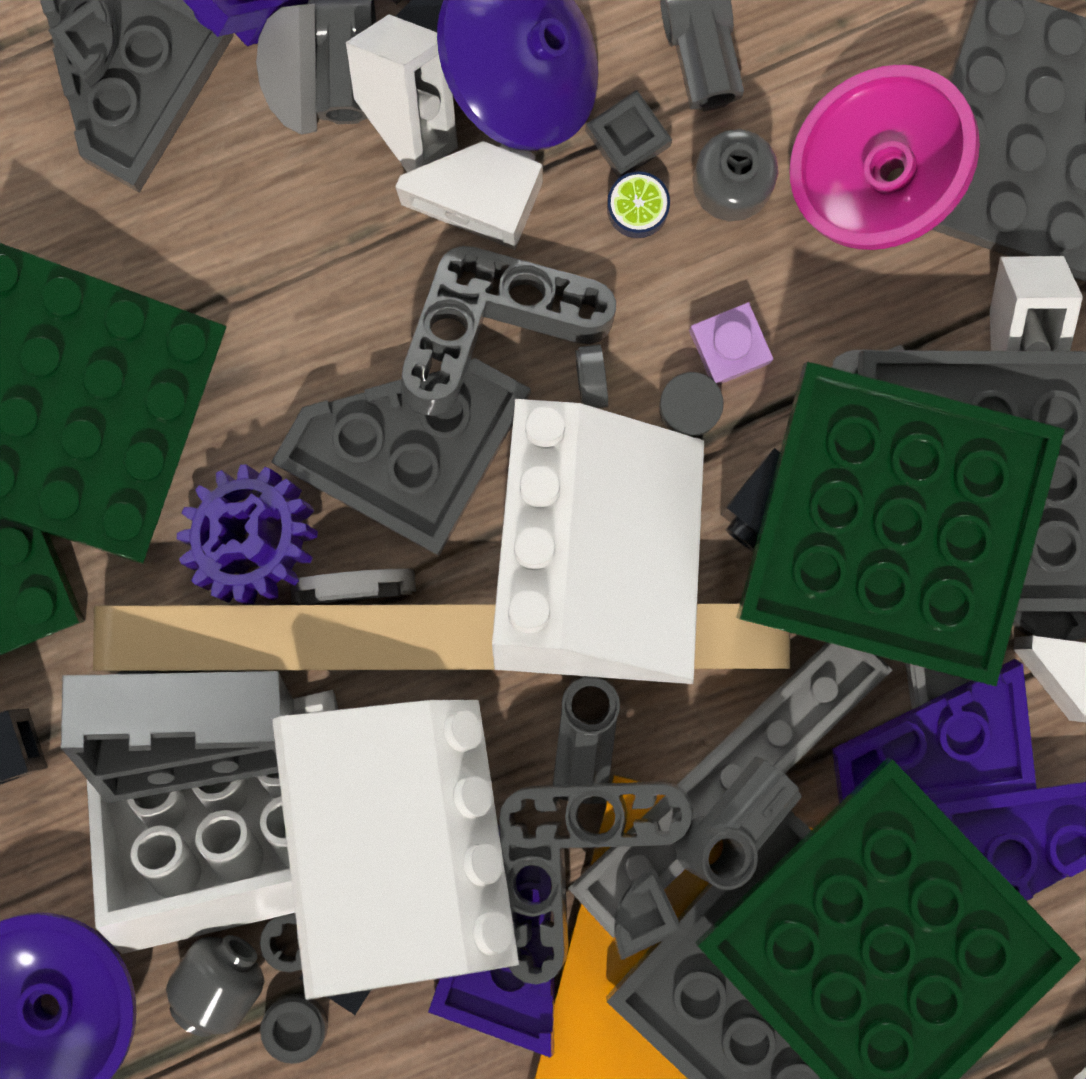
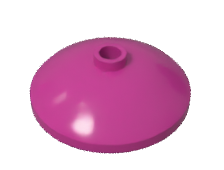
(864, 133)

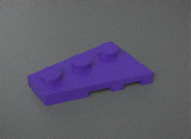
(953, 746)
(1027, 834)
(499, 1001)

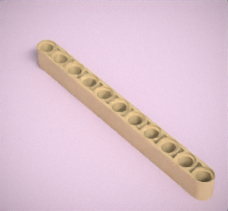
(364, 638)

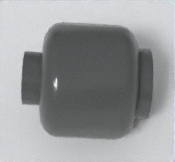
(740, 193)
(214, 985)

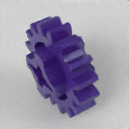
(220, 531)

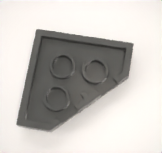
(147, 89)
(404, 465)

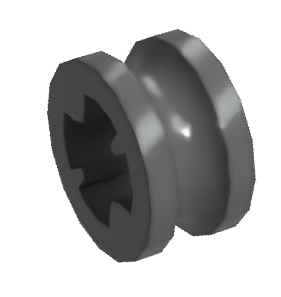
(273, 955)

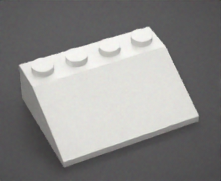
(598, 546)
(393, 845)
(192, 857)

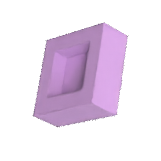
(731, 344)

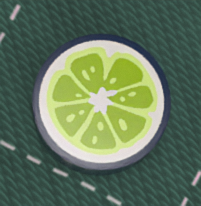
(638, 204)

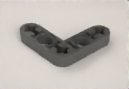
(474, 302)
(547, 852)

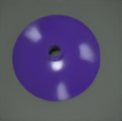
(519, 68)
(93, 993)

